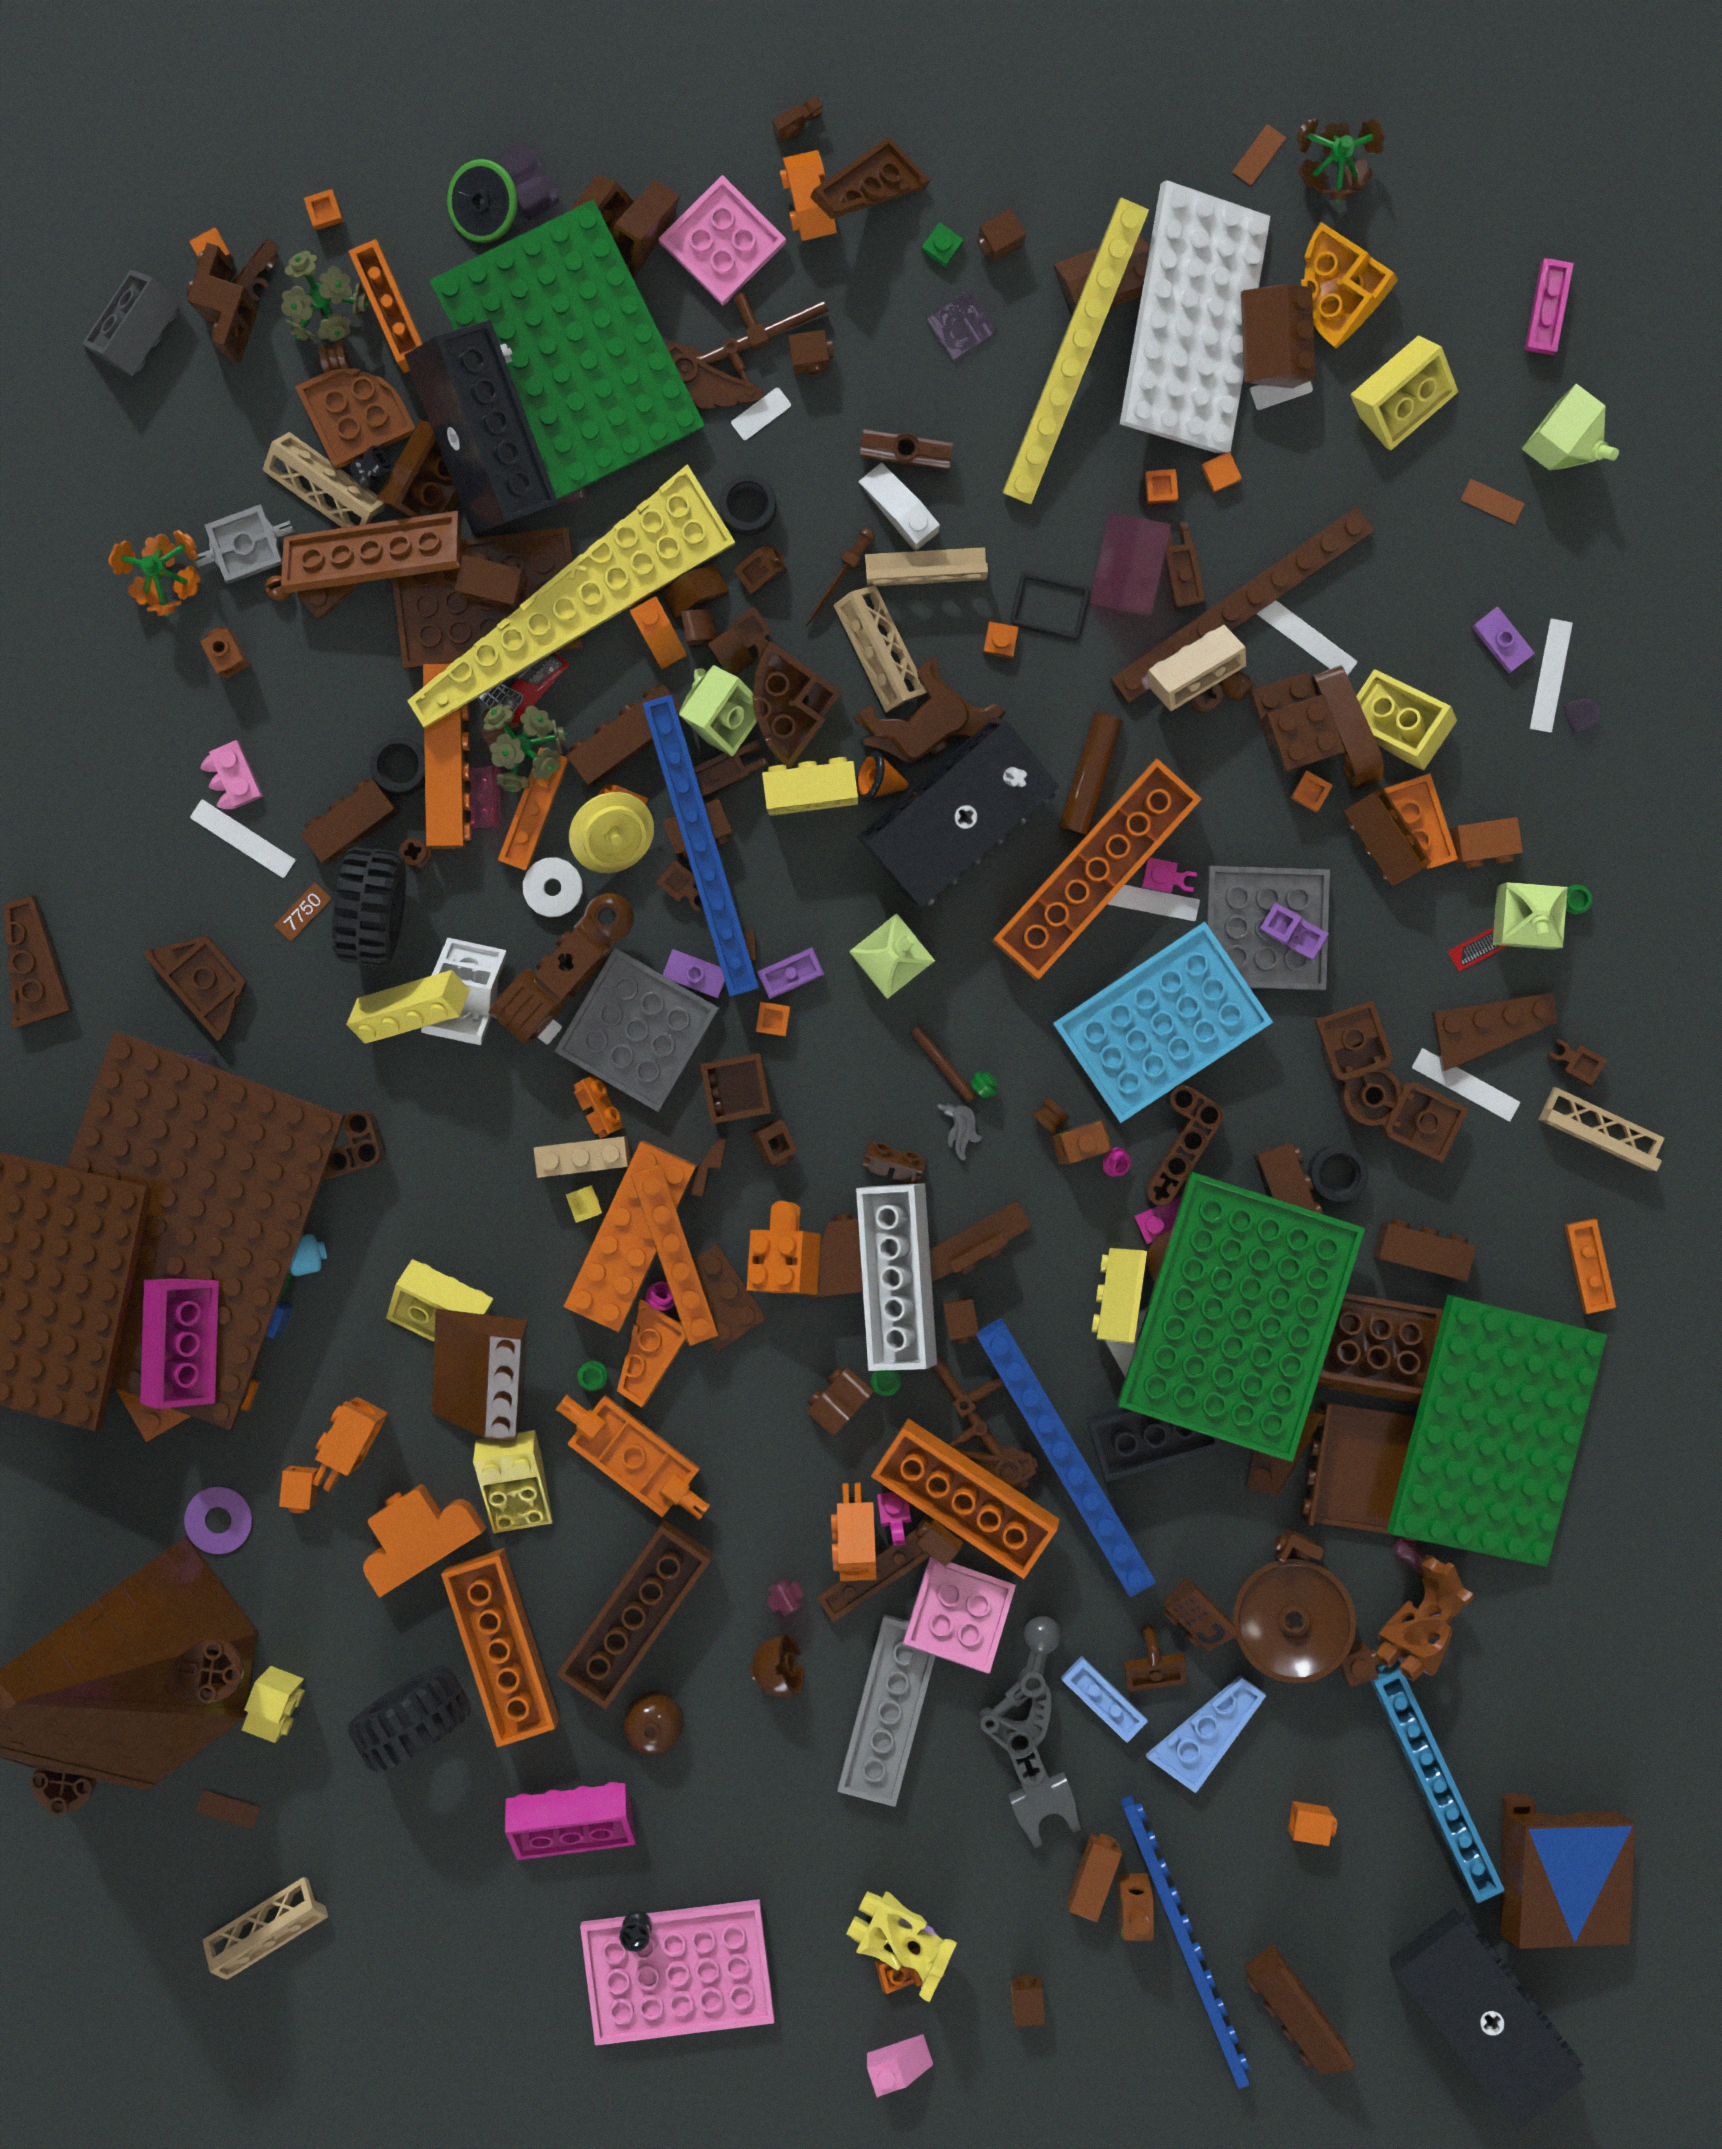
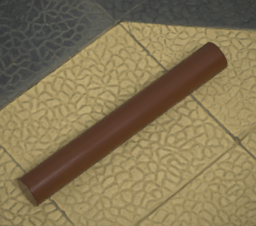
(943, 1064)

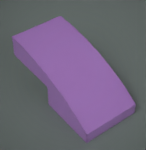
(1294, 931)

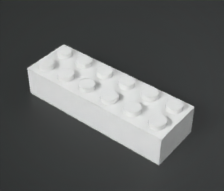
(896, 1277)

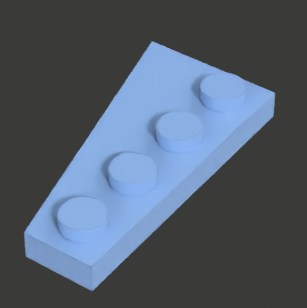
(1204, 1737)

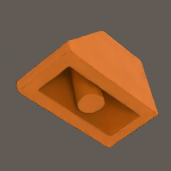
(658, 633)

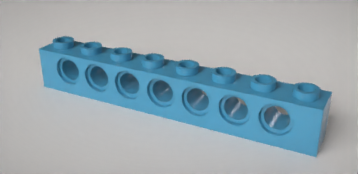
(1436, 1783)

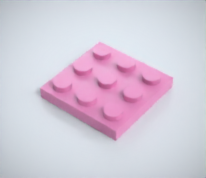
(722, 240)
(959, 1615)

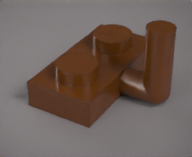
(1155, 1670)

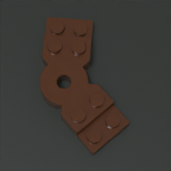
(1406, 1112)

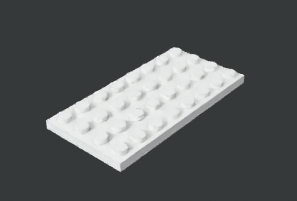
(1189, 319)

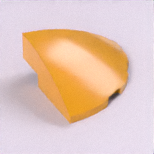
(1343, 283)

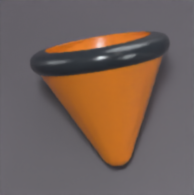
(878, 778)

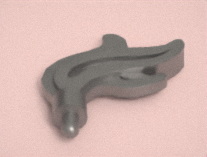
(963, 1127)

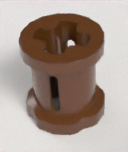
(423, 857)

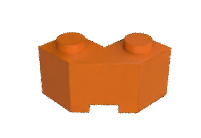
(802, 176)

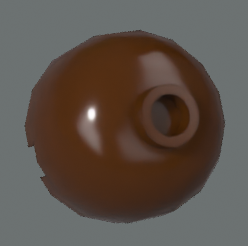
(776, 1667)
(653, 1723)

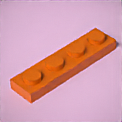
(531, 818)

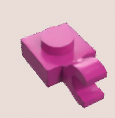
(894, 1513)

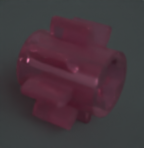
(785, 1596)

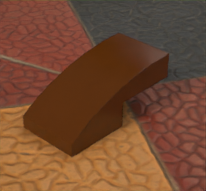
(713, 1159)

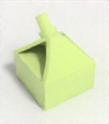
(1571, 433)
(719, 709)
(1530, 916)
(891, 956)

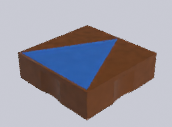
(1568, 1879)

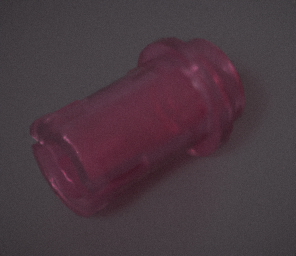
(1410, 1553)

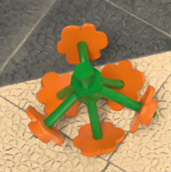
(156, 557)

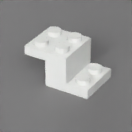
(479, 970)

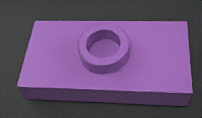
(1503, 640)
(694, 973)
(791, 973)

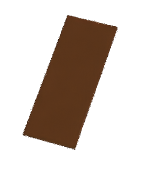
(228, 1809)

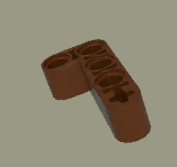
(1362, 755)
(357, 1142)
(1178, 1149)

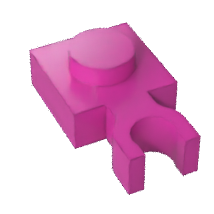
(1162, 875)

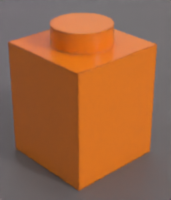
(297, 1489)
(1311, 1823)

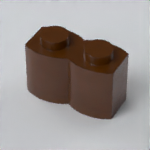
(839, 1400)
(937, 1540)

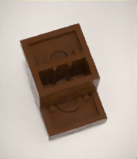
(222, 302)
(1296, 721)

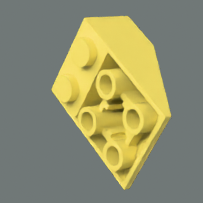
(513, 1482)

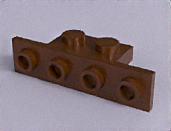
(978, 1241)

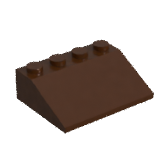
(1381, 1348)
(479, 1372)

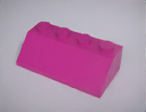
(179, 1342)
(569, 1821)

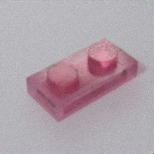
(485, 798)

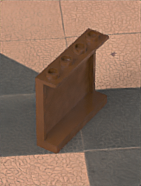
(1356, 1466)

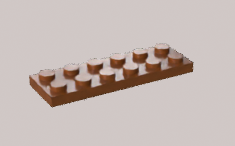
(371, 552)

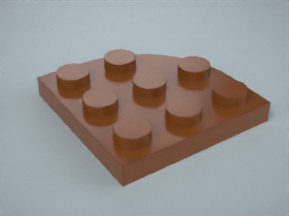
(354, 413)

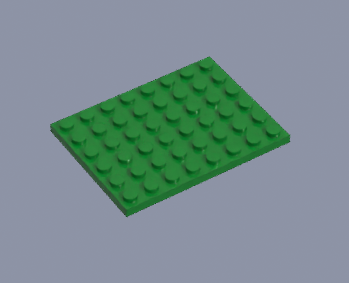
(580, 347)
(1241, 1316)
(1496, 1432)

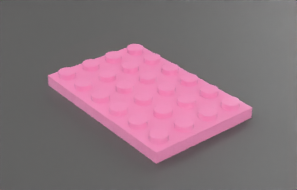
(694, 1975)

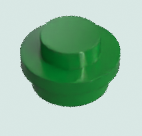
(1578, 899)
(985, 1084)
(592, 1375)
(885, 1382)

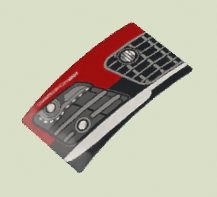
(527, 686)

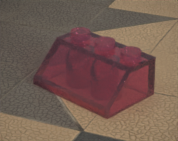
(1130, 563)

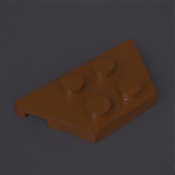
(202, 980)

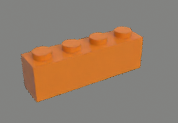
(386, 300)

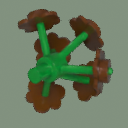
(1339, 148)

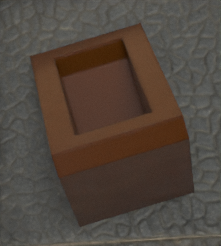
(695, 590)

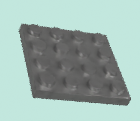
(1239, 905)
(636, 1029)

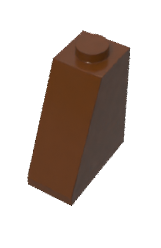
(643, 223)
(840, 1258)

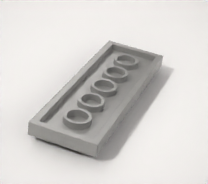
(886, 1716)

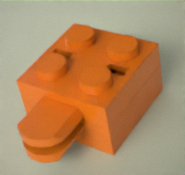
(784, 1256)
(348, 1440)
(855, 1535)

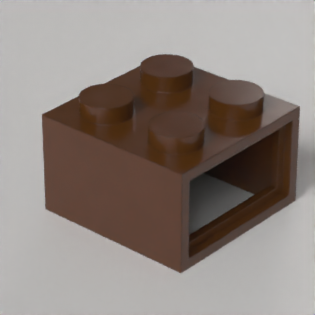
(736, 1088)

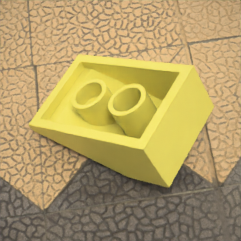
(1405, 718)

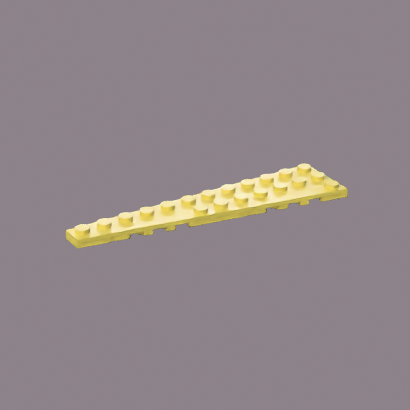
(636, 558)

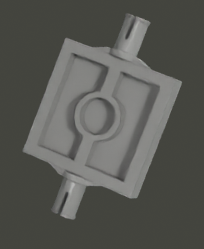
(244, 544)

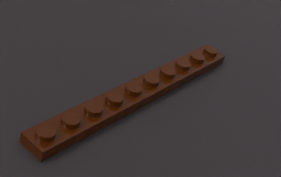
(1251, 597)

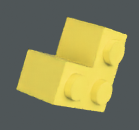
(272, 1703)

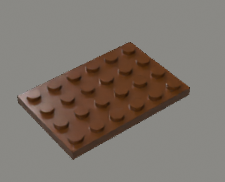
(442, 626)

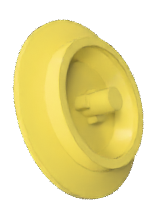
(611, 832)

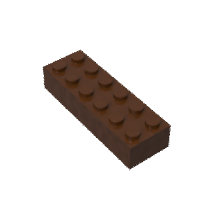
(634, 1614)

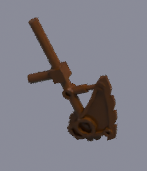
(713, 387)
(1007, 1464)

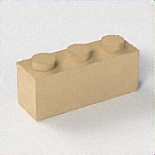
(1197, 667)
(582, 1156)

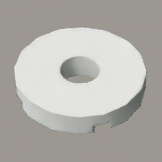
(535, 883)

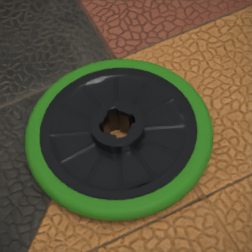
(477, 181)

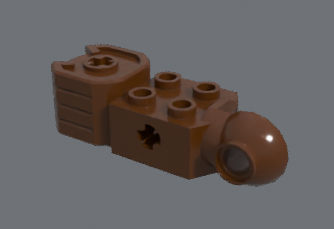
(538, 997)

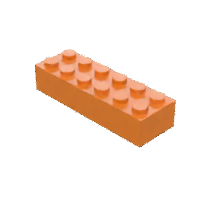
(624, 1243)
(966, 1498)
(500, 1647)

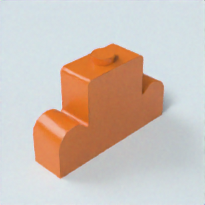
(416, 1536)

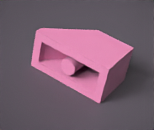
(898, 2064)

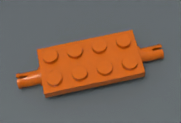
(633, 1456)

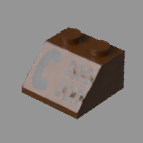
(1199, 1615)

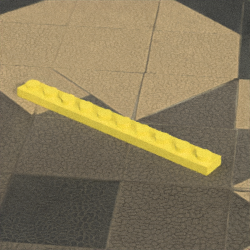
(1075, 350)

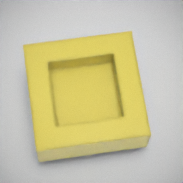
(584, 1203)

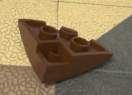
(789, 702)

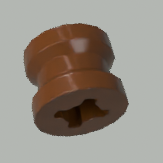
(334, 356)
(1204, 702)
(1050, 1115)

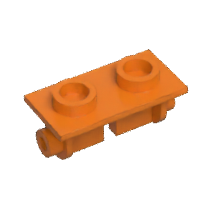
(605, 1117)

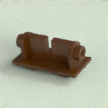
(907, 1164)

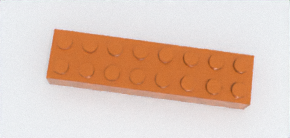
(1096, 869)

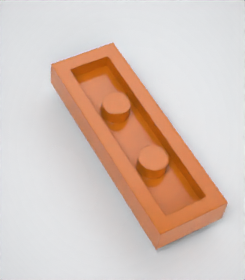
(1590, 1266)

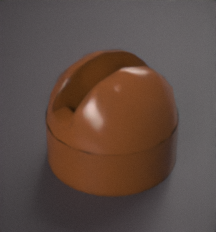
(277, 593)

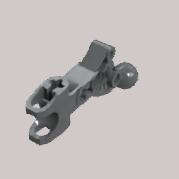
(1040, 1793)

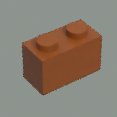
(1487, 841)

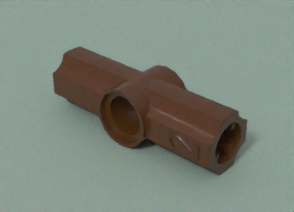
(885, 447)

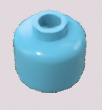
(308, 1256)

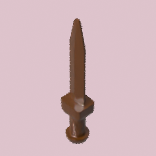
(851, 559)

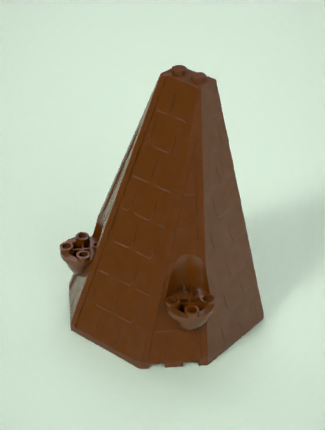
(129, 1683)

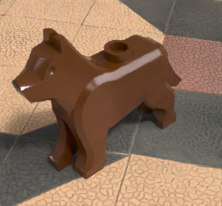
(938, 718)

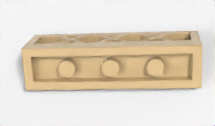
(323, 478)
(926, 567)
(875, 648)
(1602, 1139)
(269, 1937)

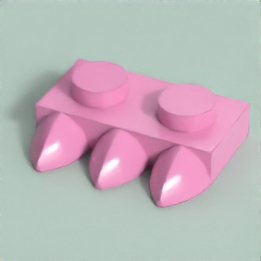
(233, 776)

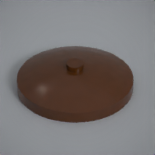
(1294, 1621)

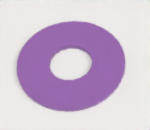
(196, 1520)

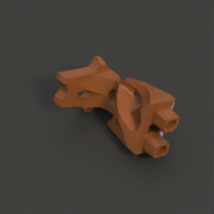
(1411, 1639)

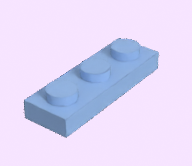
(1104, 1699)

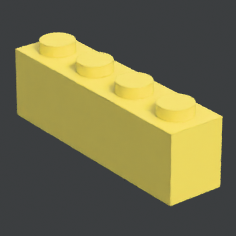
(408, 1007)

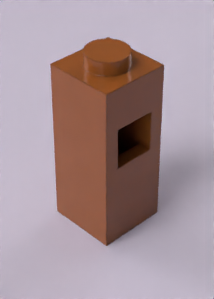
(1094, 1876)

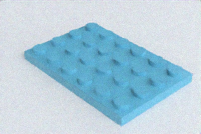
(1163, 1022)

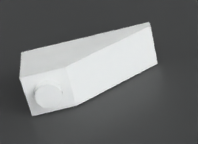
(900, 506)

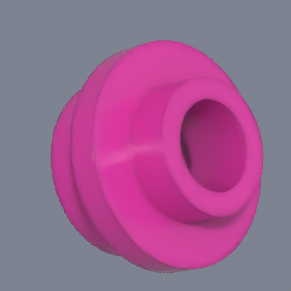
(1116, 1162)
(662, 1290)

